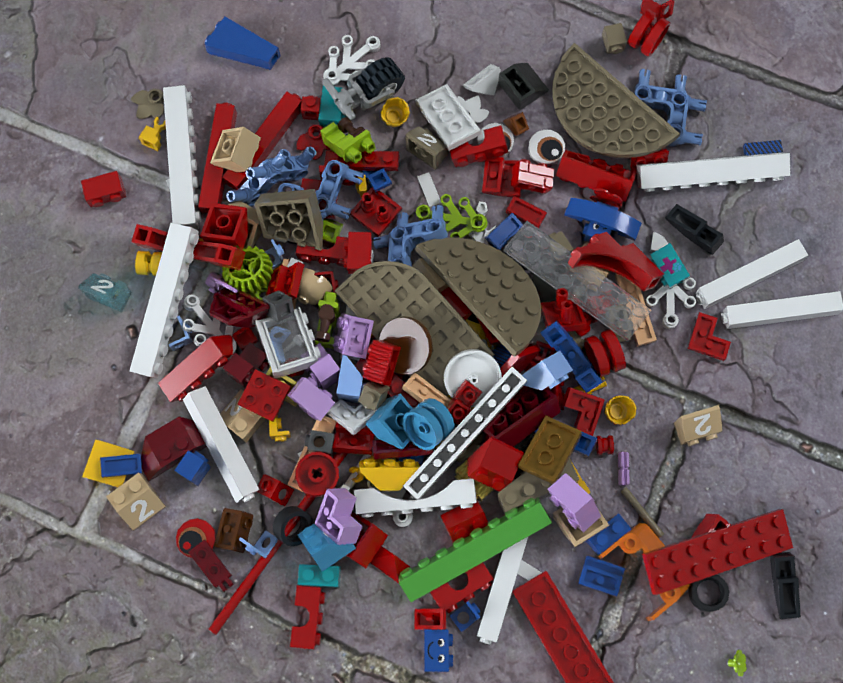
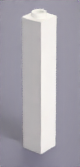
(751, 274)
(782, 310)
(221, 445)
(500, 592)

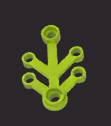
(456, 218)

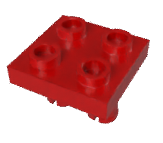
(375, 211)
(564, 312)
(264, 395)

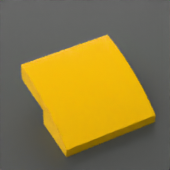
(93, 466)

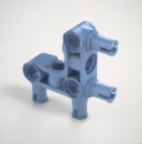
(663, 99)
(271, 171)
(330, 188)
(406, 236)

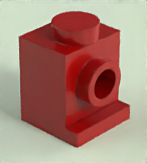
(310, 104)

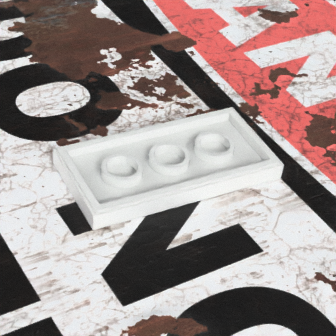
(448, 117)

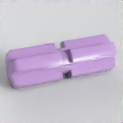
(623, 464)

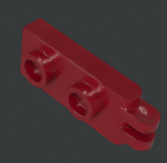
(211, 565)

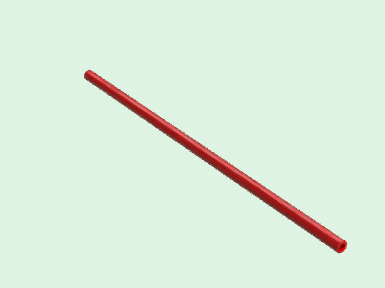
(262, 562)

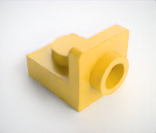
(279, 436)

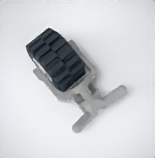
(372, 86)

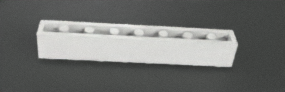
(180, 156)
(713, 170)
(164, 300)
(465, 433)

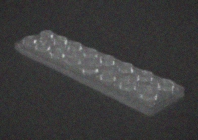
(584, 284)

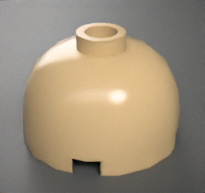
(312, 288)

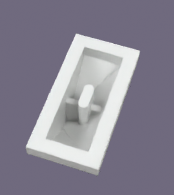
(484, 81)

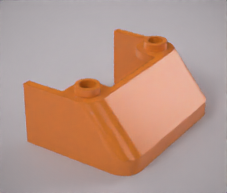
(644, 538)

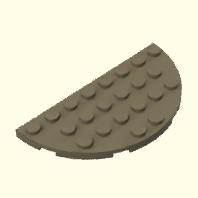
(604, 112)
(489, 286)

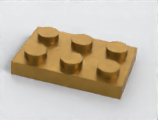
(550, 449)

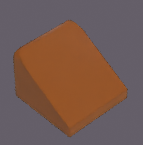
(517, 123)

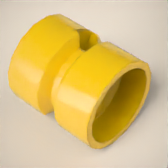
(147, 263)

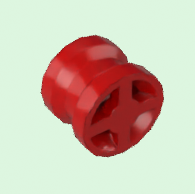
(605, 445)

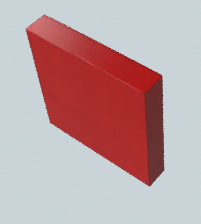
(521, 360)

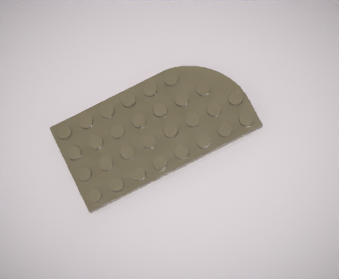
(397, 290)

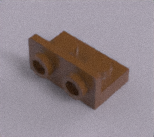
(232, 527)

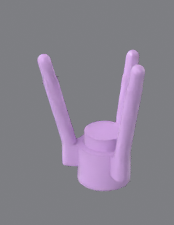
(216, 282)

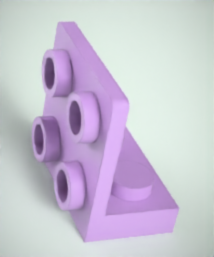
(353, 335)

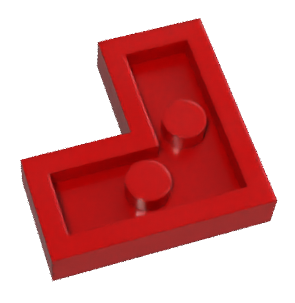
(704, 341)
(588, 407)

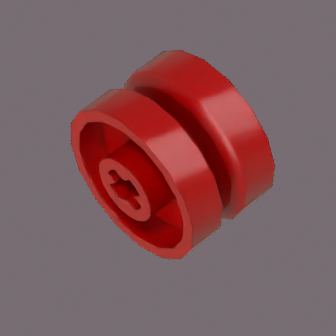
(648, 33)
(605, 353)
(305, 473)

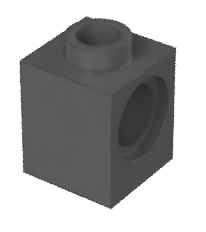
(280, 306)
(328, 445)

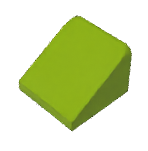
(331, 230)

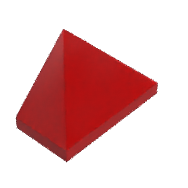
(389, 563)
(430, 619)

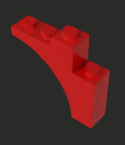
(623, 260)

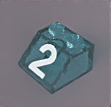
(105, 291)

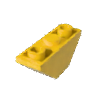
(389, 474)

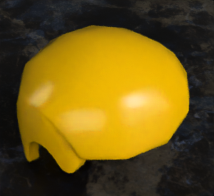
(395, 112)
(620, 410)

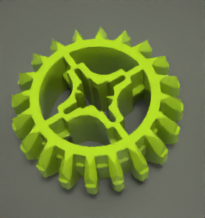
(260, 270)

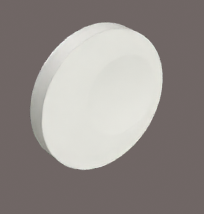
(474, 366)

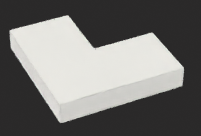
(350, 418)

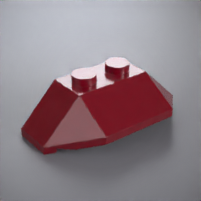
(237, 308)
(169, 445)

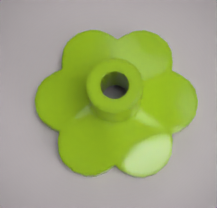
(738, 663)

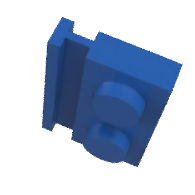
(601, 576)

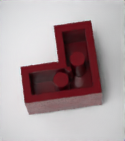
(242, 366)

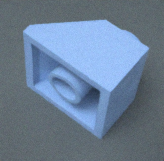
(548, 372)
(350, 382)

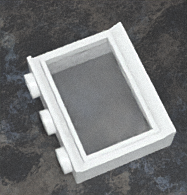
(288, 344)

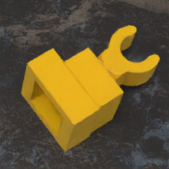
(151, 136)

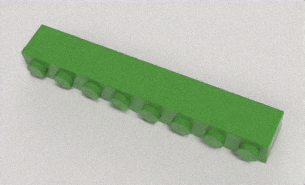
(474, 549)

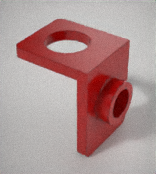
(657, 8)
(329, 276)
(271, 487)

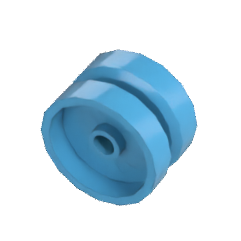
(428, 424)

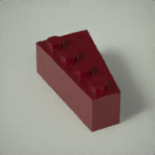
(523, 415)

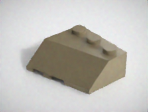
(291, 217)

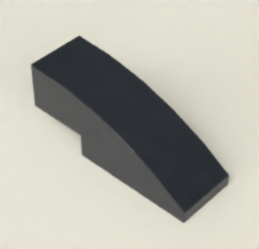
(695, 229)
(785, 585)

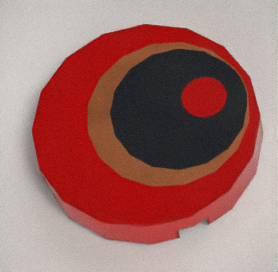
(192, 533)

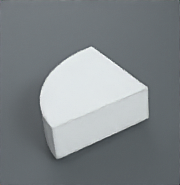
(657, 242)

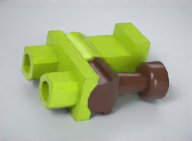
(348, 146)
(327, 322)

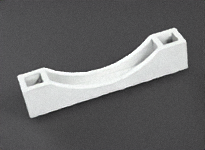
(456, 493)

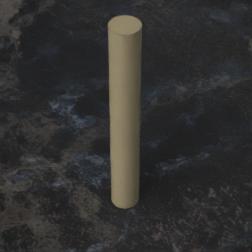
(642, 512)

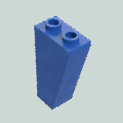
(241, 45)

